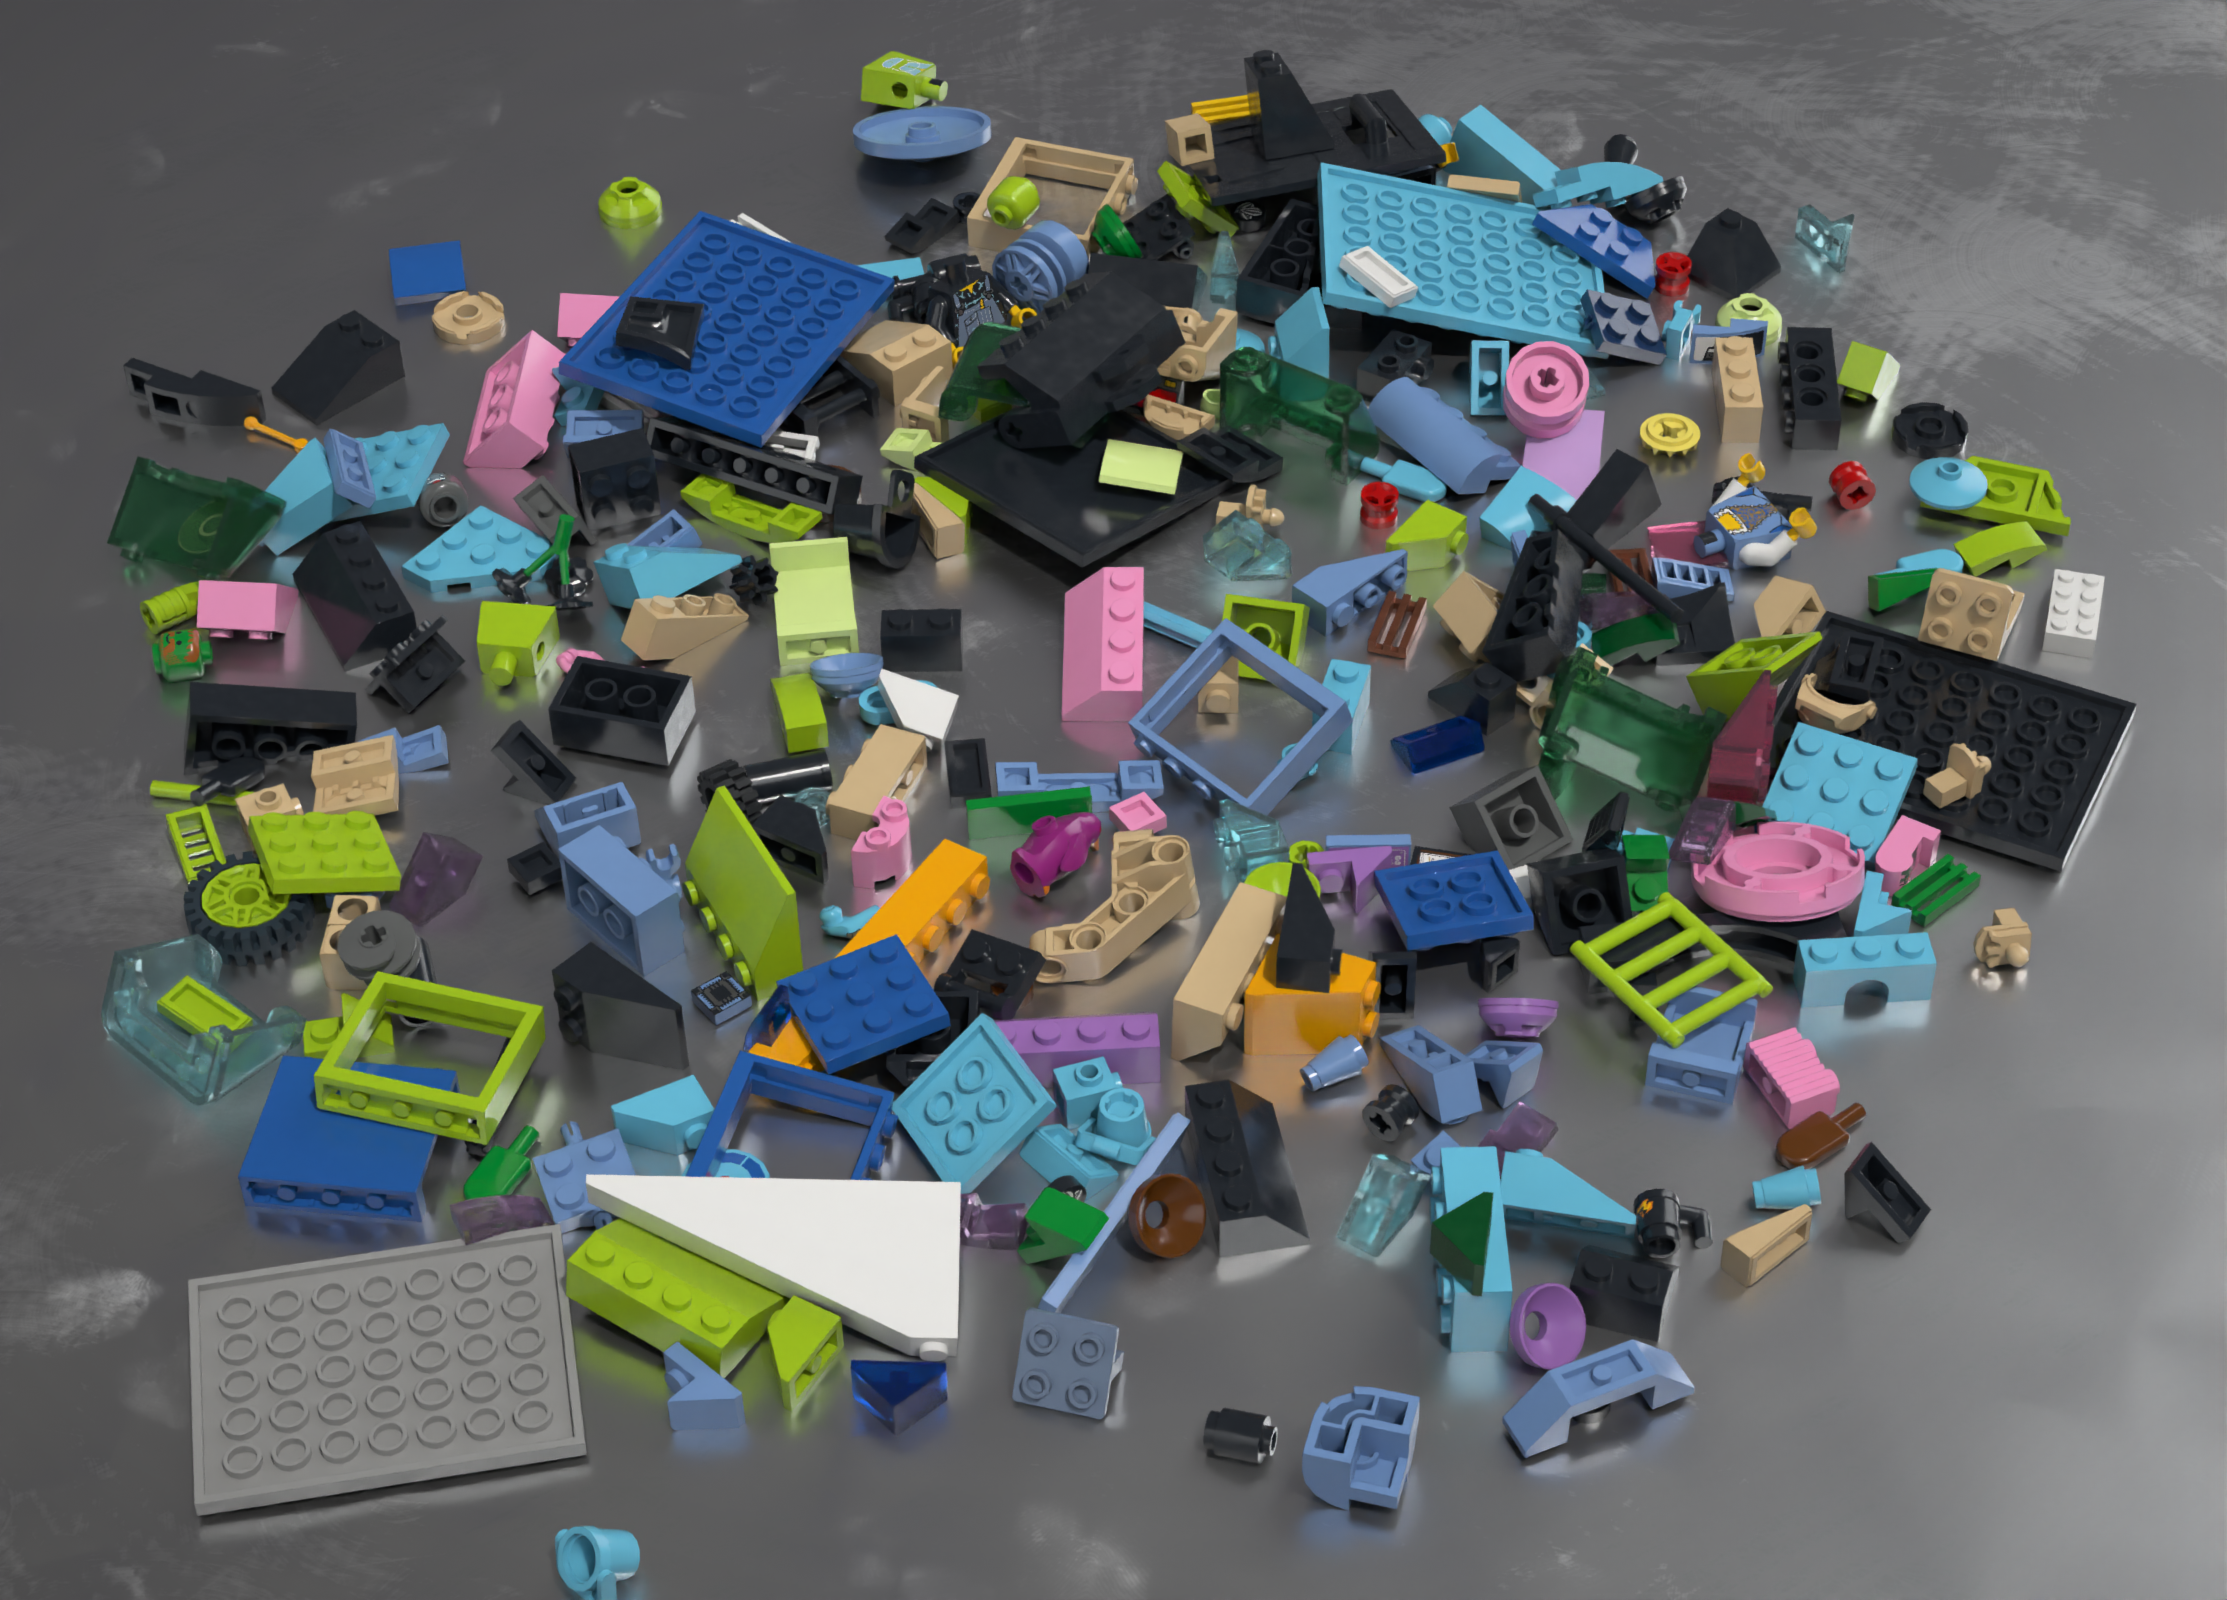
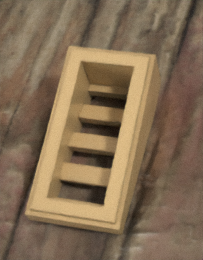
(938, 525)
(1764, 1245)

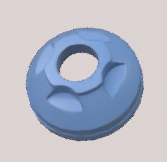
(847, 673)

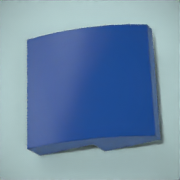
(426, 272)

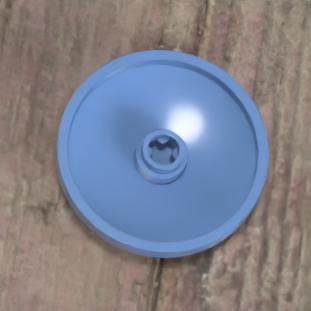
(922, 133)

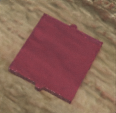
(1676, 543)

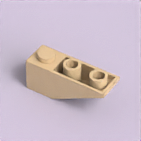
(675, 625)

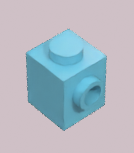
(1080, 1089)

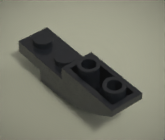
(195, 400)

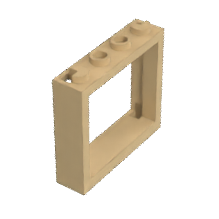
(1058, 163)

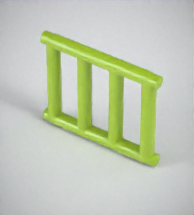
(1646, 1006)

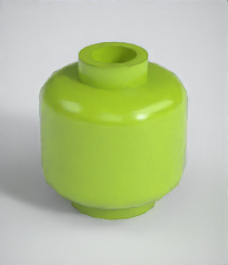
(1013, 202)

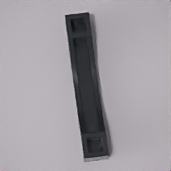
(1747, 937)

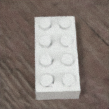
(2073, 613)

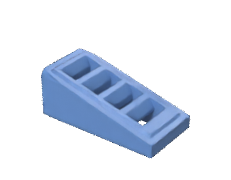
(669, 532)
(1682, 578)

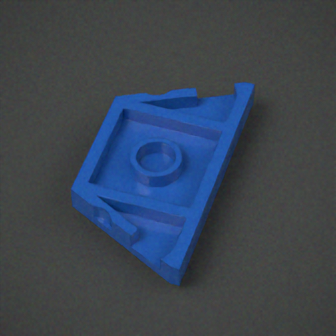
(1603, 242)

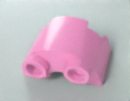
(883, 849)

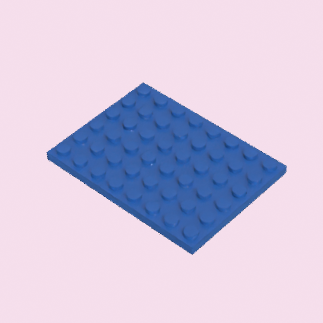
(766, 332)

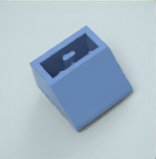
(607, 807)

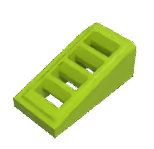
(190, 821)

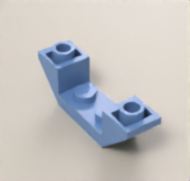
(1544, 1412)

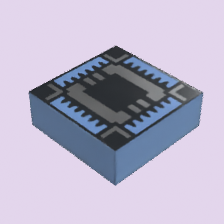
(721, 998)

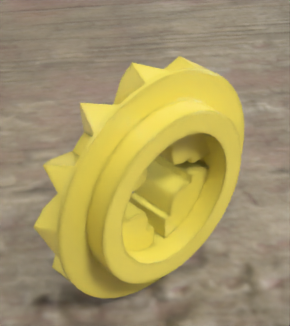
(1679, 432)

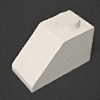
(918, 707)

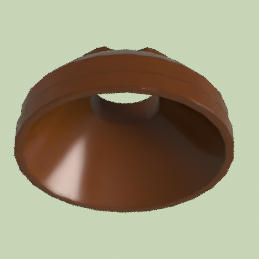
(1182, 1215)

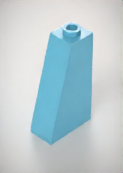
(1496, 152)

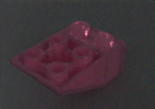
(1742, 749)

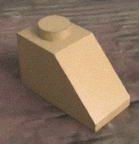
(1788, 608)

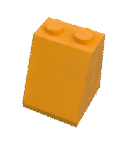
(1308, 1021)

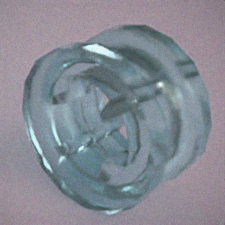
(815, 797)

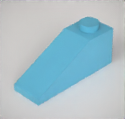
(1549, 1194)

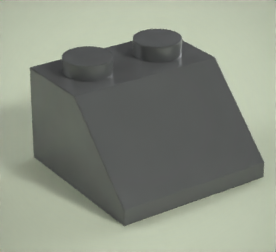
(1514, 818)

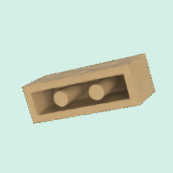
(1737, 390)
(886, 767)

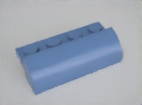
(1440, 437)

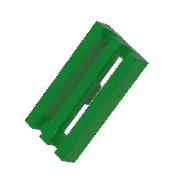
(1930, 885)

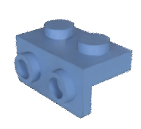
(594, 424)

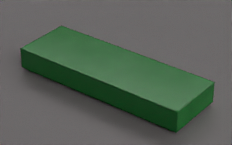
(1018, 812)

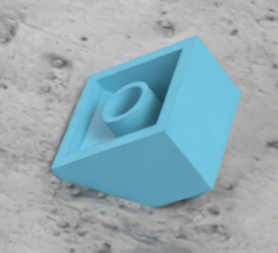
(1303, 334)

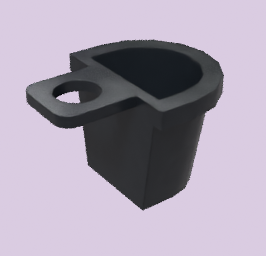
(882, 530)

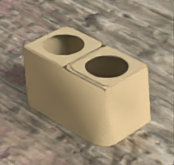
(343, 911)

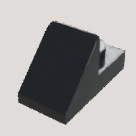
(535, 769)
(1878, 1187)

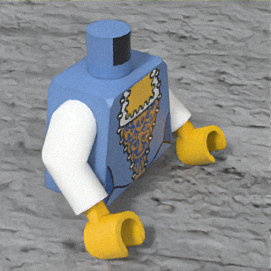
(1749, 526)

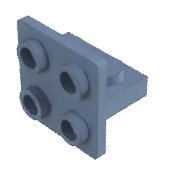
(1066, 1363)

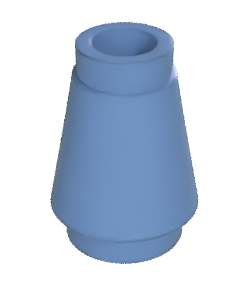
(1335, 1063)

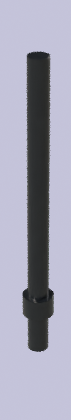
(1557, 518)

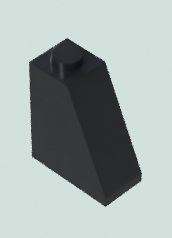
(1616, 499)

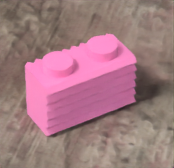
(1791, 1076)

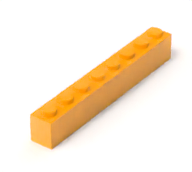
(920, 915)

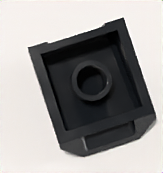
(913, 1058)

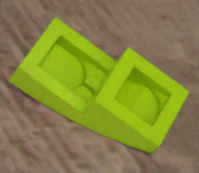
(1991, 547)

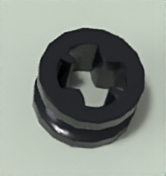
(964, 203)

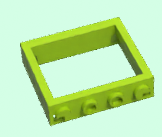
(419, 1105)

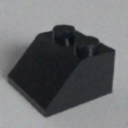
(1578, 893)
(1623, 1291)

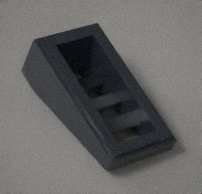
(1607, 824)

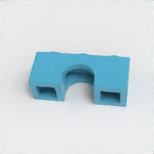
(1833, 965)

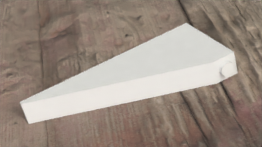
(854, 1247)

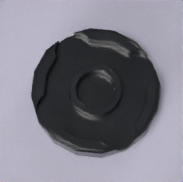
(1929, 431)

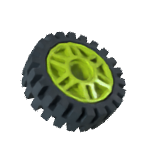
(241, 915)

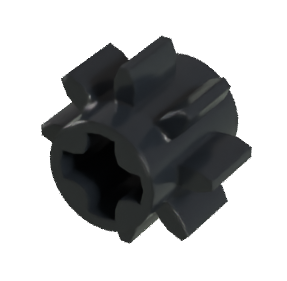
(754, 580)

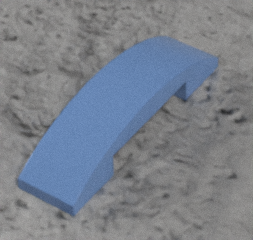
(1105, 788)

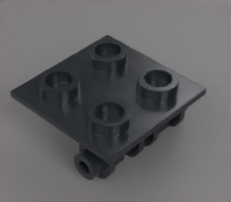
(1160, 230)

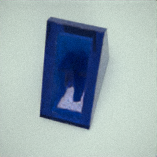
(899, 1390)

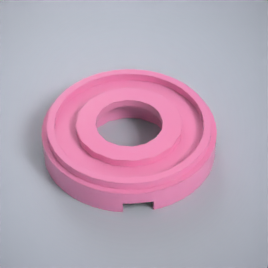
(1813, 867)

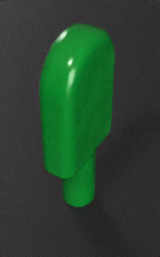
(502, 1168)

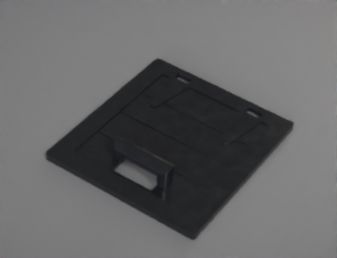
(1244, 174)

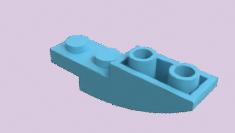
(1597, 183)

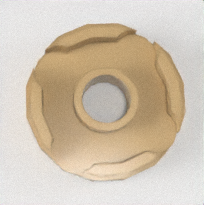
(454, 328)

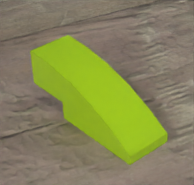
(800, 712)

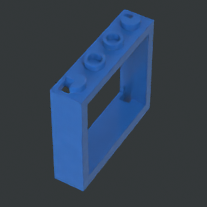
(803, 1089)

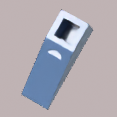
(1348, 588)

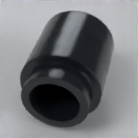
(1240, 1435)

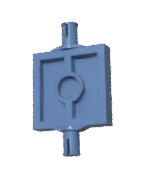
(565, 1171)

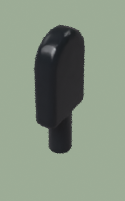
(229, 779)

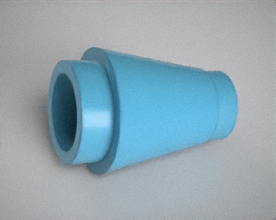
(1788, 1189)

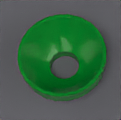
(1113, 235)

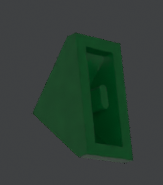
(1462, 1241)

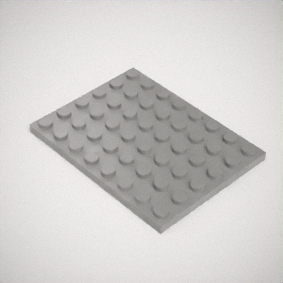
(382, 1370)

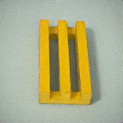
(1221, 109)

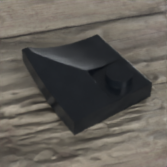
(661, 328)
(1702, 630)

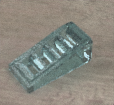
(1224, 272)

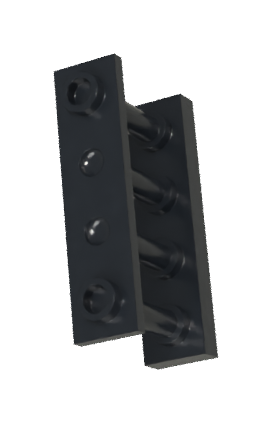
(851, 382)

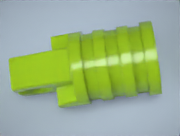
(170, 607)

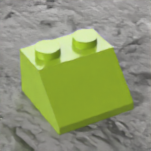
(1273, 623)

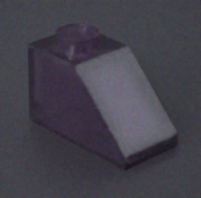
(434, 878)

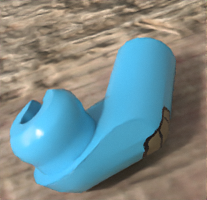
(844, 926)

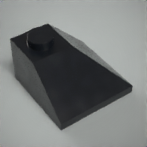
(1732, 256)

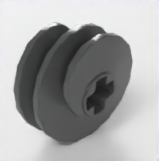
(379, 943)

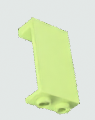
(813, 600)

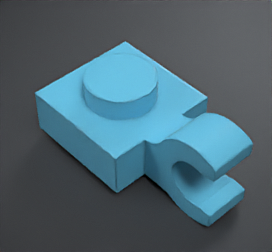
(1678, 331)

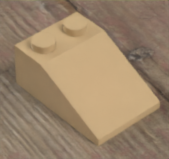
(899, 356)

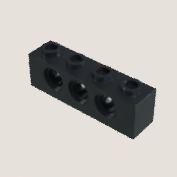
(1810, 389)

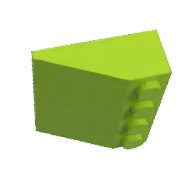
(743, 898)
(670, 1294)

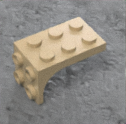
(1969, 613)

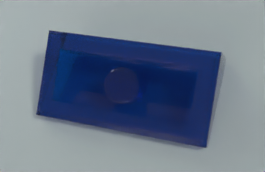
(1439, 744)

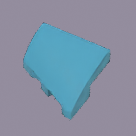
(1511, 511)

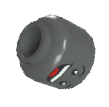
(443, 500)

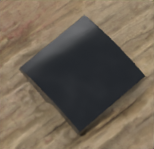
(1232, 454)

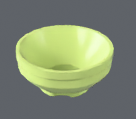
(1765, 311)

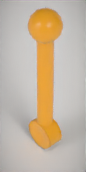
(252, 423)

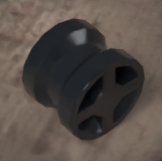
(1390, 1112)

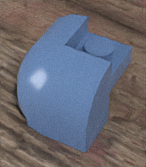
(1361, 1447)

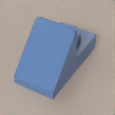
(1508, 1067)
(701, 1394)

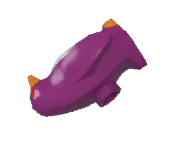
(1054, 851)

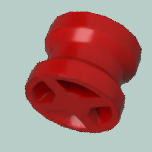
(1672, 274)
(1852, 485)
(1379, 505)

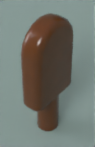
(1817, 1137)

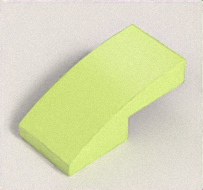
(906, 444)

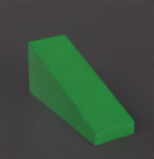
(1894, 587)

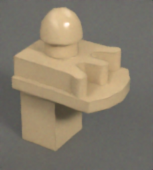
(1254, 508)
(1959, 779)
(2005, 941)

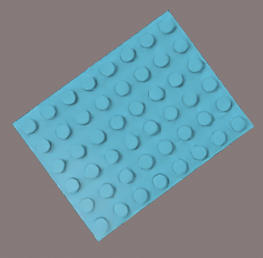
(1467, 253)

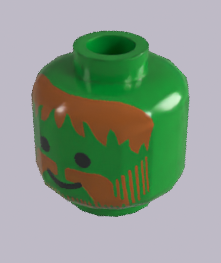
(181, 655)

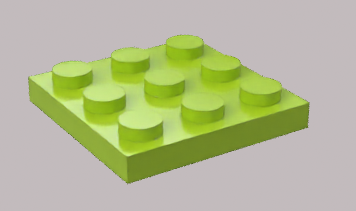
(323, 853)

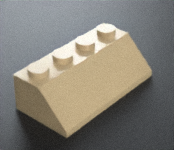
(1215, 986)

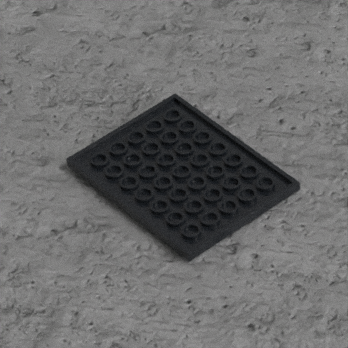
(2041, 734)

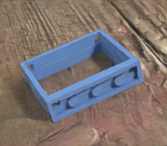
(1190, 678)

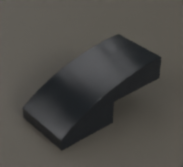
(924, 228)

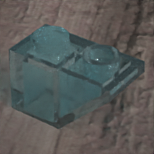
(1245, 551)
(1248, 839)

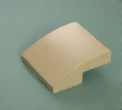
(357, 777)

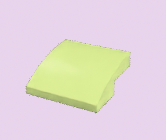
(1141, 466)

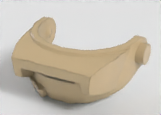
(1828, 714)

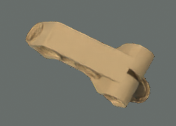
(1149, 887)

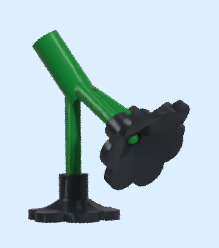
(566, 577)

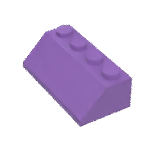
(1124, 1039)

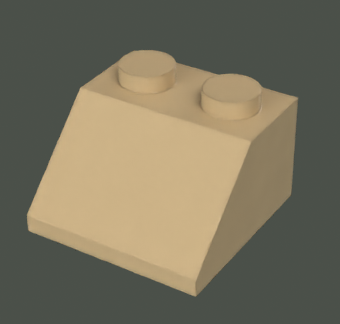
(1469, 613)

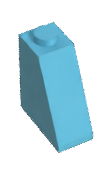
(309, 497)

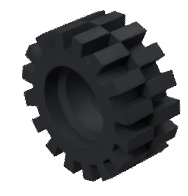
(734, 779)

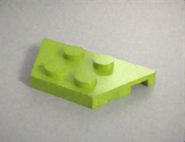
(2017, 495)

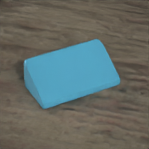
(1054, 1154)

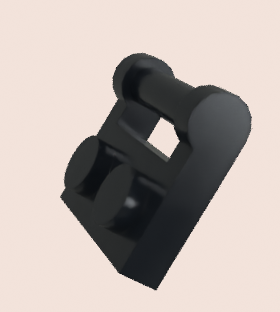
(996, 964)

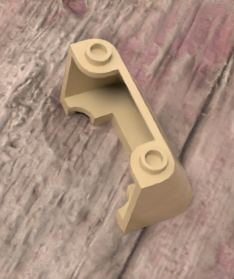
(1202, 353)

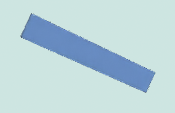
(1117, 1211)

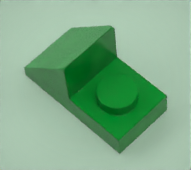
(1646, 869)
(1059, 1226)

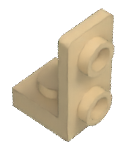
(921, 408)

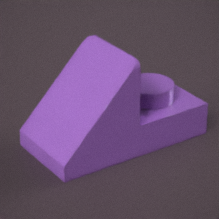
(1350, 871)

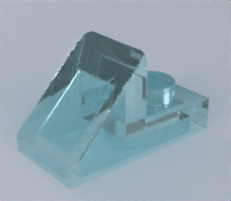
(1825, 238)

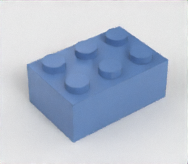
(622, 900)

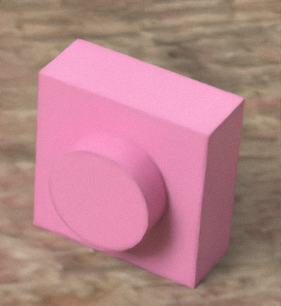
(1138, 814)

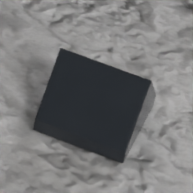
(1498, 960)

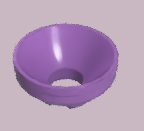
(1518, 1016)
(1560, 1329)

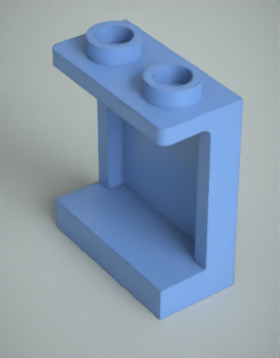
(1710, 1056)

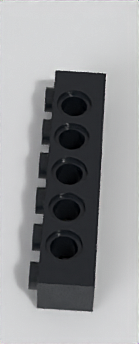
(752, 466)

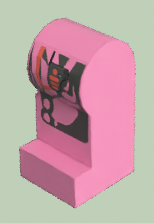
(1903, 849)

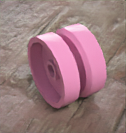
(1545, 389)

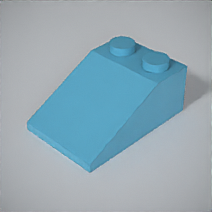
(651, 571)

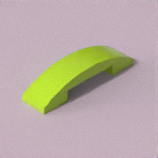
(747, 517)

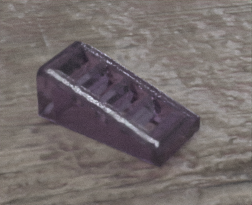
(1608, 608)
(1704, 830)

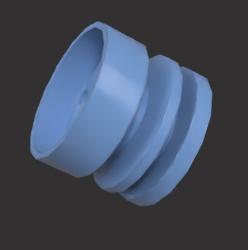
(1040, 264)

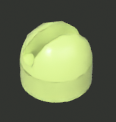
(1211, 402)

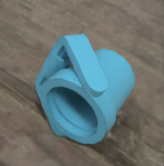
(1120, 1128)
(596, 1559)

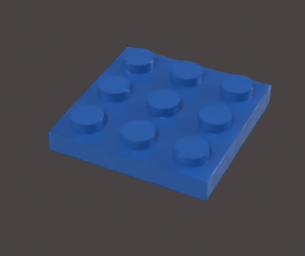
(1453, 900)
(864, 1004)

